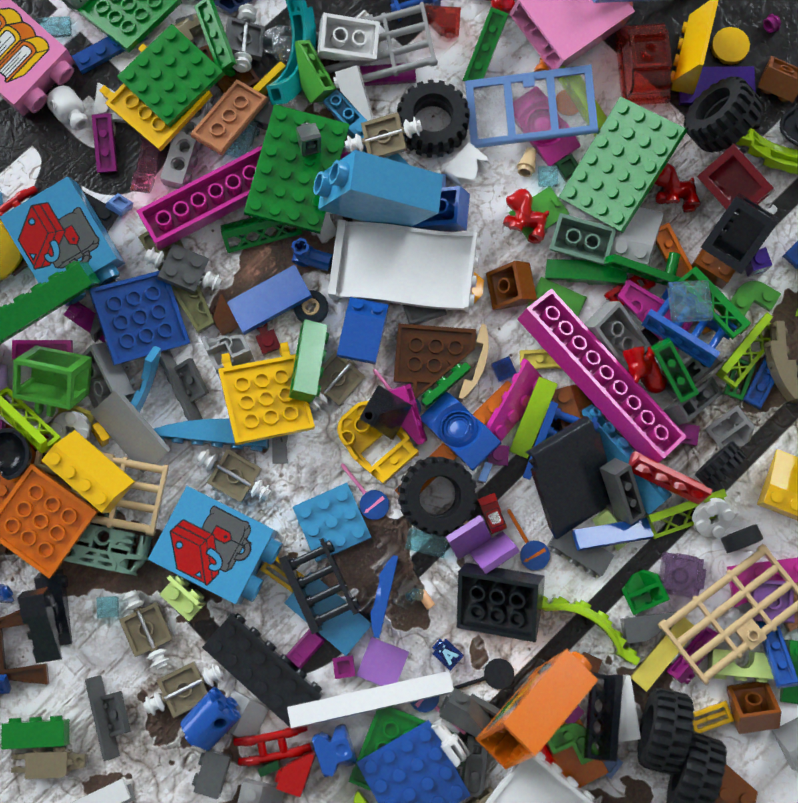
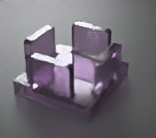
(682, 574)

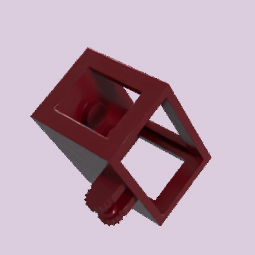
(732, 175)

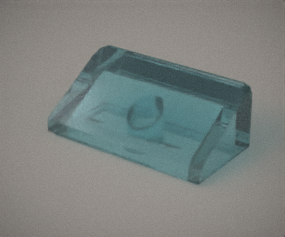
(426, 543)

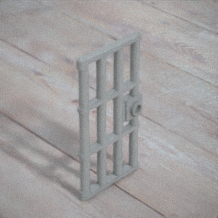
(392, 52)

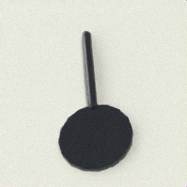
(497, 674)

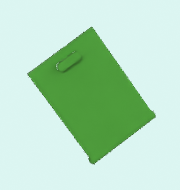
(542, 202)
(572, 299)

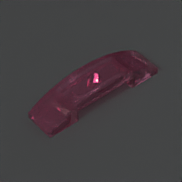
(147, 168)

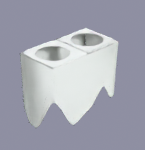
(466, 165)

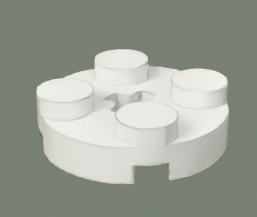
(71, 419)
(719, 525)

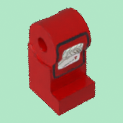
(492, 513)

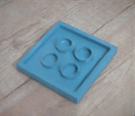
(332, 517)

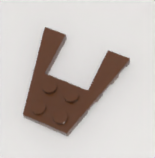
(28, 674)

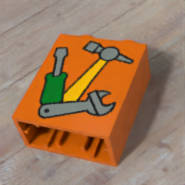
(537, 709)

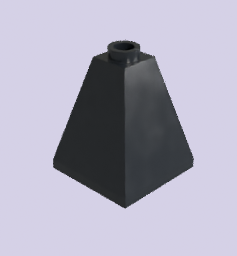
(385, 412)

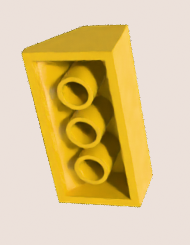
(88, 471)

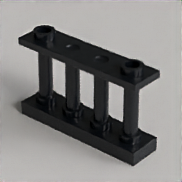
(298, 584)

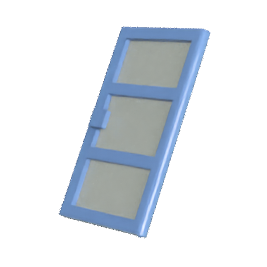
(531, 106)

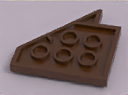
(429, 353)

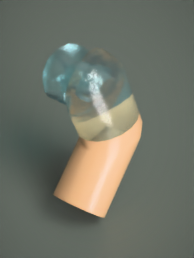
(420, 595)

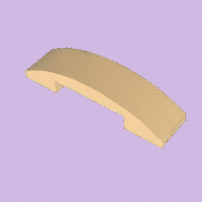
(482, 342)

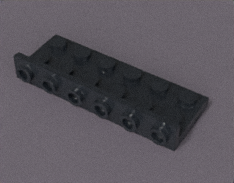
(260, 667)

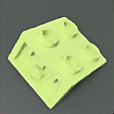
(183, 598)

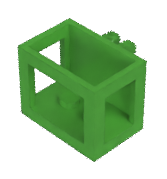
(56, 378)

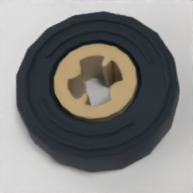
(319, 313)

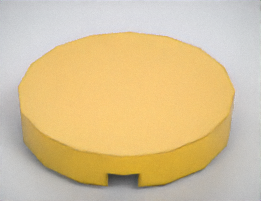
(730, 45)

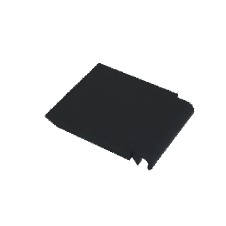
(570, 476)

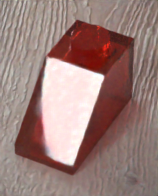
(444, 20)

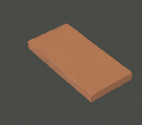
(229, 117)

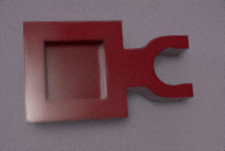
(267, 340)

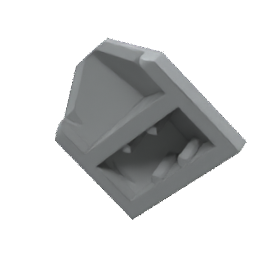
(731, 427)
(251, 714)

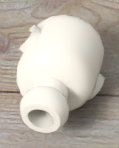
(67, 107)

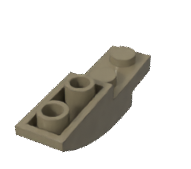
(781, 369)

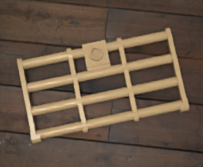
(123, 463)
(744, 627)

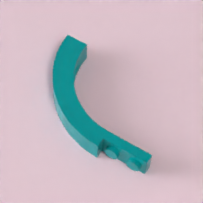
(303, 28)

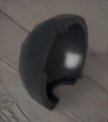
(14, 453)

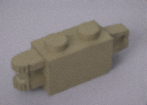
(48, 763)

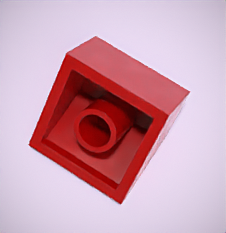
(294, 775)

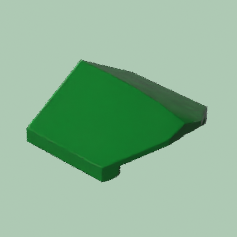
(644, 591)

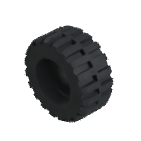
(435, 95)
(722, 114)
(461, 507)
(665, 731)
(701, 773)

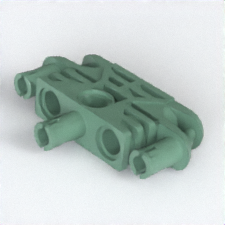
(109, 559)

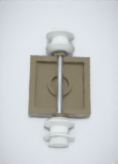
(384, 135)
(338, 381)
(234, 475)
(146, 629)
(182, 689)

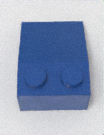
(452, 211)
(362, 330)

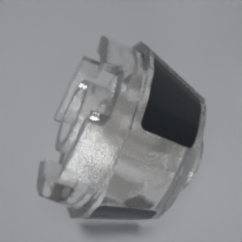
(277, 43)

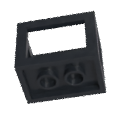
(740, 233)

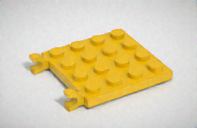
(142, 119)
(259, 399)

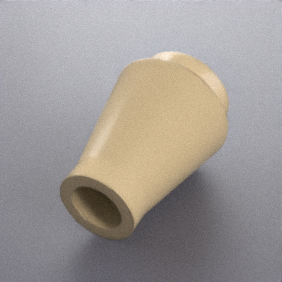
(527, 164)

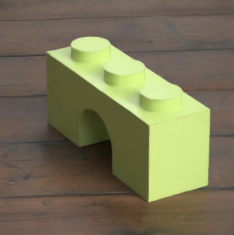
(756, 666)

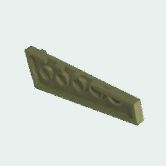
(192, 304)

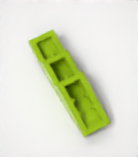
(533, 417)

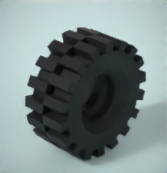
(721, 465)

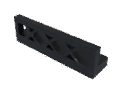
(608, 718)

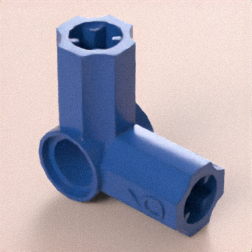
(306, 255)

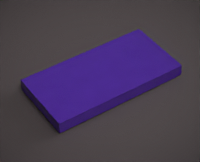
(712, 75)

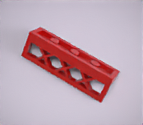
(668, 478)

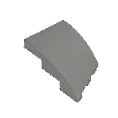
(234, 345)

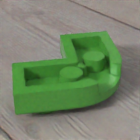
(754, 292)
(571, 735)

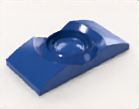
(460, 430)
(382, 596)

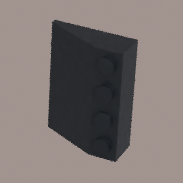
(500, 602)

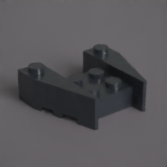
(47, 616)

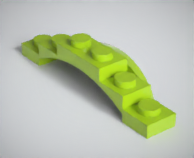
(773, 154)
(599, 619)

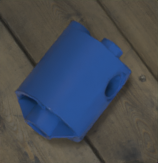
(210, 719)

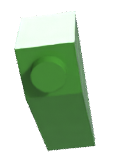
(313, 75)

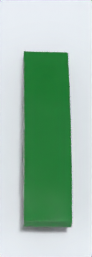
(584, 272)

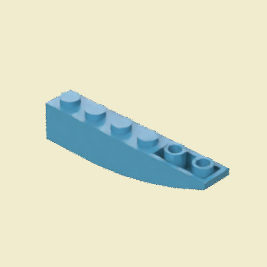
(347, 113)
(212, 431)
(618, 447)

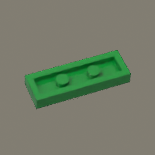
(445, 384)

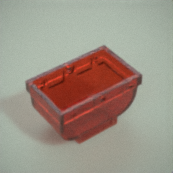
(644, 63)

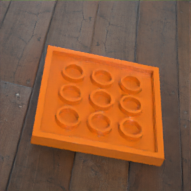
(43, 520)

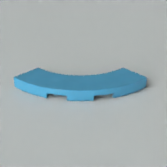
(148, 376)

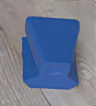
(334, 750)

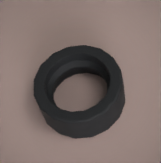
(742, 538)

